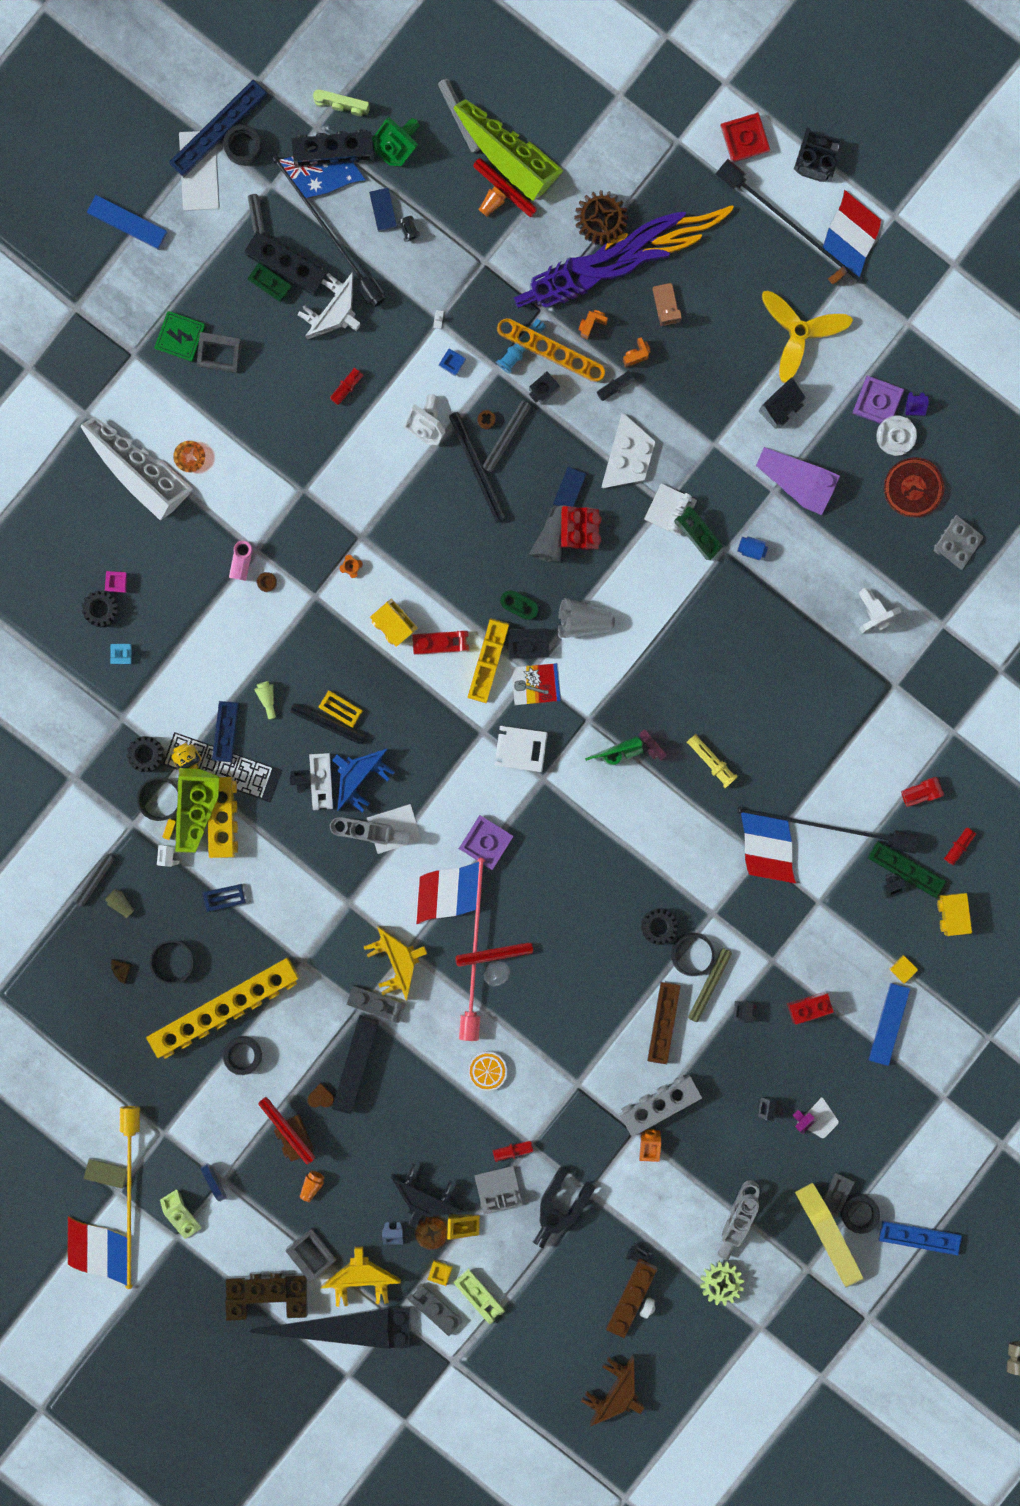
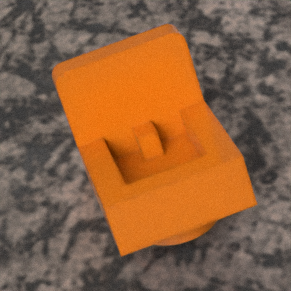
(586, 325)

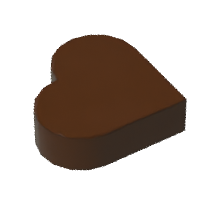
(320, 1096)

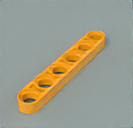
(549, 354)

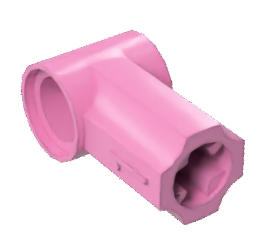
(240, 563)

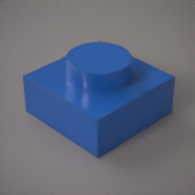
(452, 362)

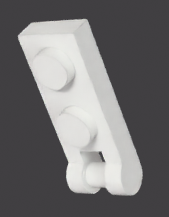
(321, 780)

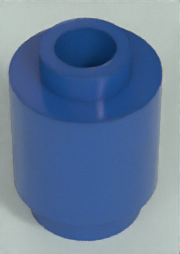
(752, 548)

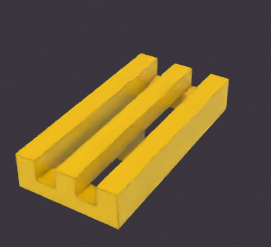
(354, 717)

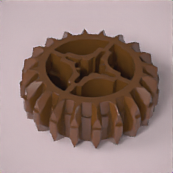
(595, 221)

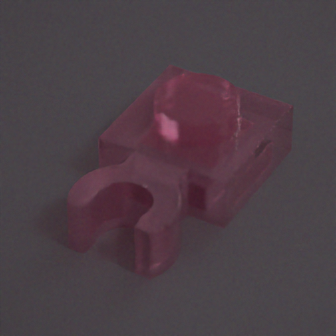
(654, 749)

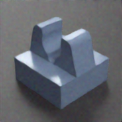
(392, 1237)

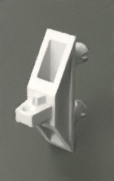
(338, 311)

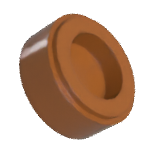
(837, 275)

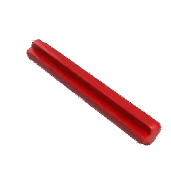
(508, 190)
(494, 954)
(286, 1130)

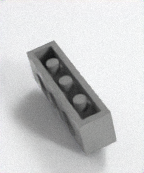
(636, 1125)

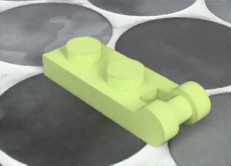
(341, 102)
(478, 1296)

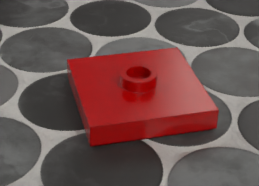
(745, 137)

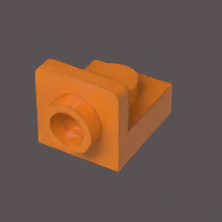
(633, 356)
(650, 1145)

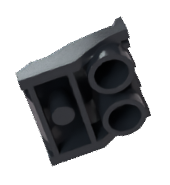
(815, 151)

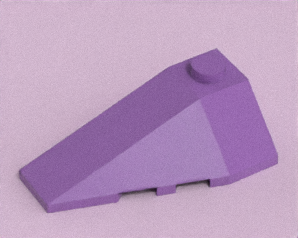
(801, 480)

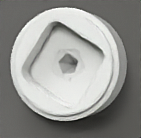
(647, 1307)

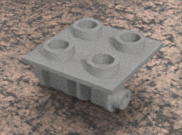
(958, 542)
(498, 1190)

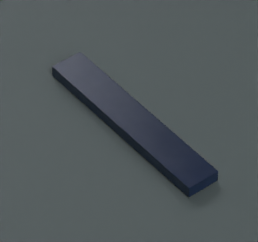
(217, 128)

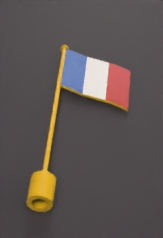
(99, 1248)

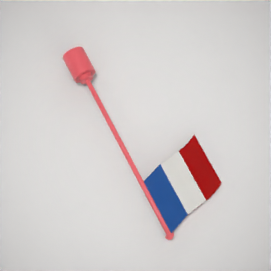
(452, 894)

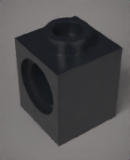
(550, 382)

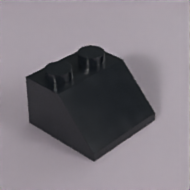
(782, 403)

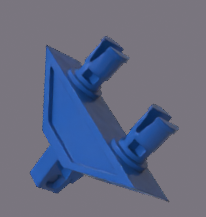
(353, 774)

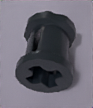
(408, 228)
(637, 1253)

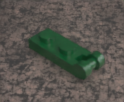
(698, 533)

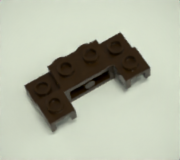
(266, 1289)

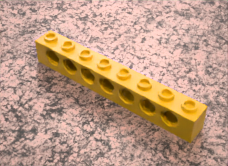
(158, 1039)

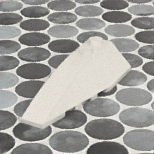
(146, 478)

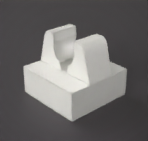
(165, 856)

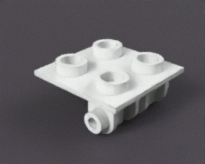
(667, 506)

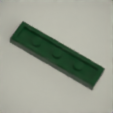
(906, 869)

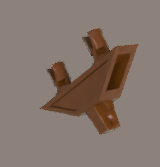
(619, 1398)

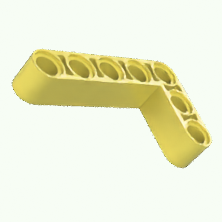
(829, 1235)

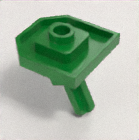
(394, 142)

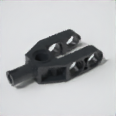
(564, 1220)

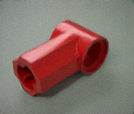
(927, 790)

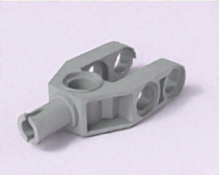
(373, 833)
(736, 1225)

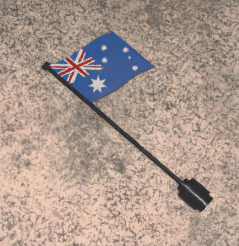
(322, 180)

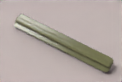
(710, 985)

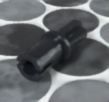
(615, 386)

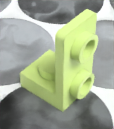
(179, 1215)

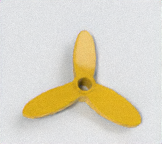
(814, 328)

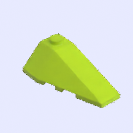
(195, 802)

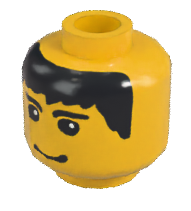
(186, 756)

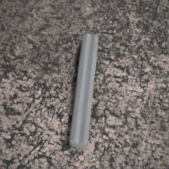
(452, 100)

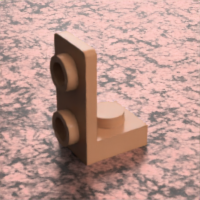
(666, 304)

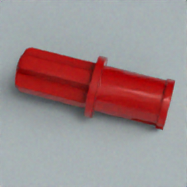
(346, 386)
(960, 846)
(513, 1151)

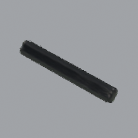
(327, 723)

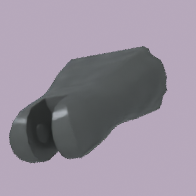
(548, 544)

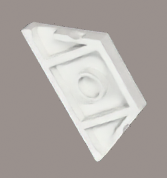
(629, 455)

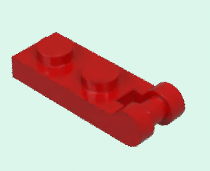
(439, 642)

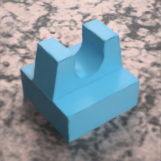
(121, 653)

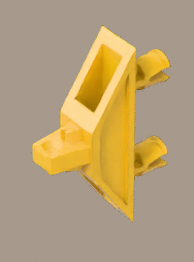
(402, 959)
(360, 1273)

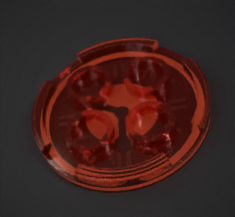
(913, 487)

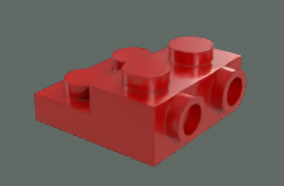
(580, 528)

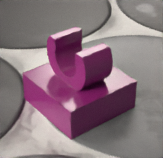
(805, 1122)

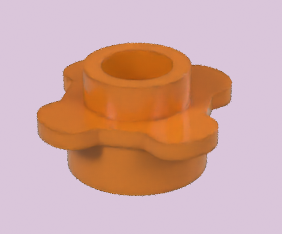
(349, 560)

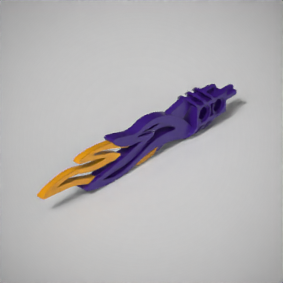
(631, 245)

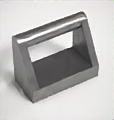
(220, 341)
(300, 1260)

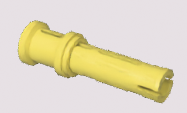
(718, 768)

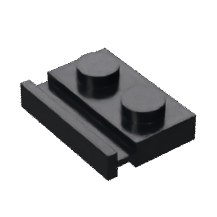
(528, 643)

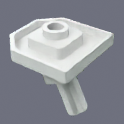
(424, 422)
(876, 612)

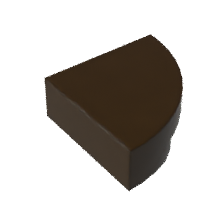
(121, 970)

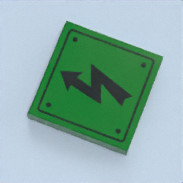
(179, 336)

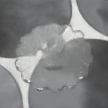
(496, 973)

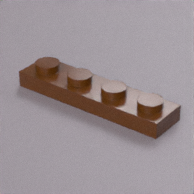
(663, 1023)
(631, 1298)

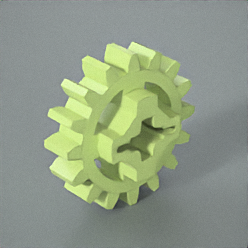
(729, 1286)

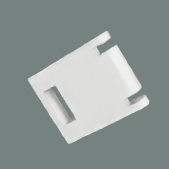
(517, 748)

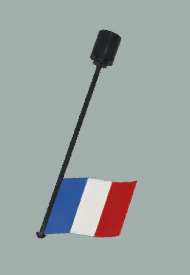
(848, 235)
(770, 843)

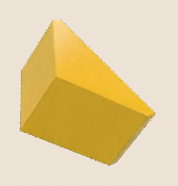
(463, 1226)

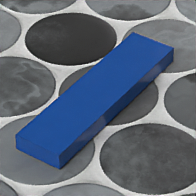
(127, 222)
(889, 1024)
(920, 1237)

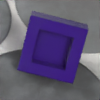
(916, 404)

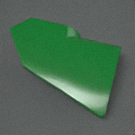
(630, 748)

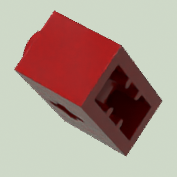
(810, 1008)

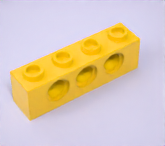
(216, 848)

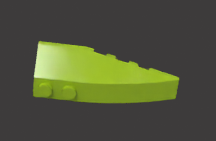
(519, 162)

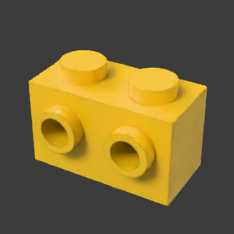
(393, 622)
(954, 914)

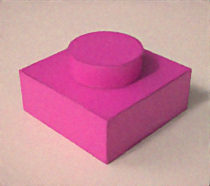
(116, 581)

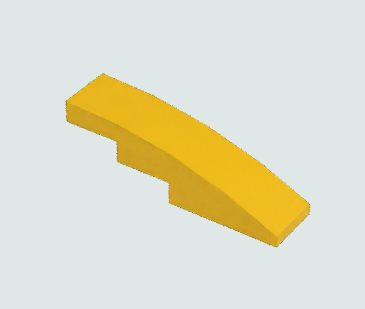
(488, 660)

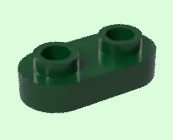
(519, 605)

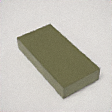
(105, 1173)

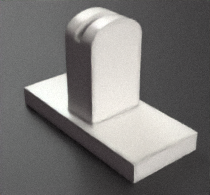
(438, 319)

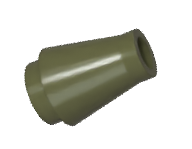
(119, 903)

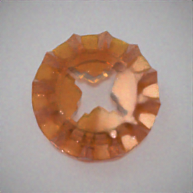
(187, 447)
(436, 1225)

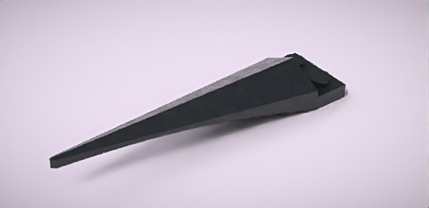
(377, 1328)

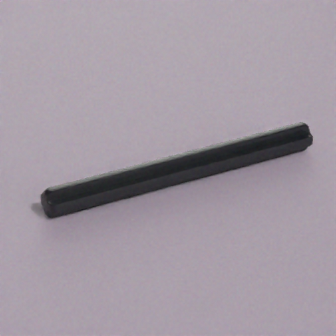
(477, 467)

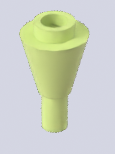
(266, 696)

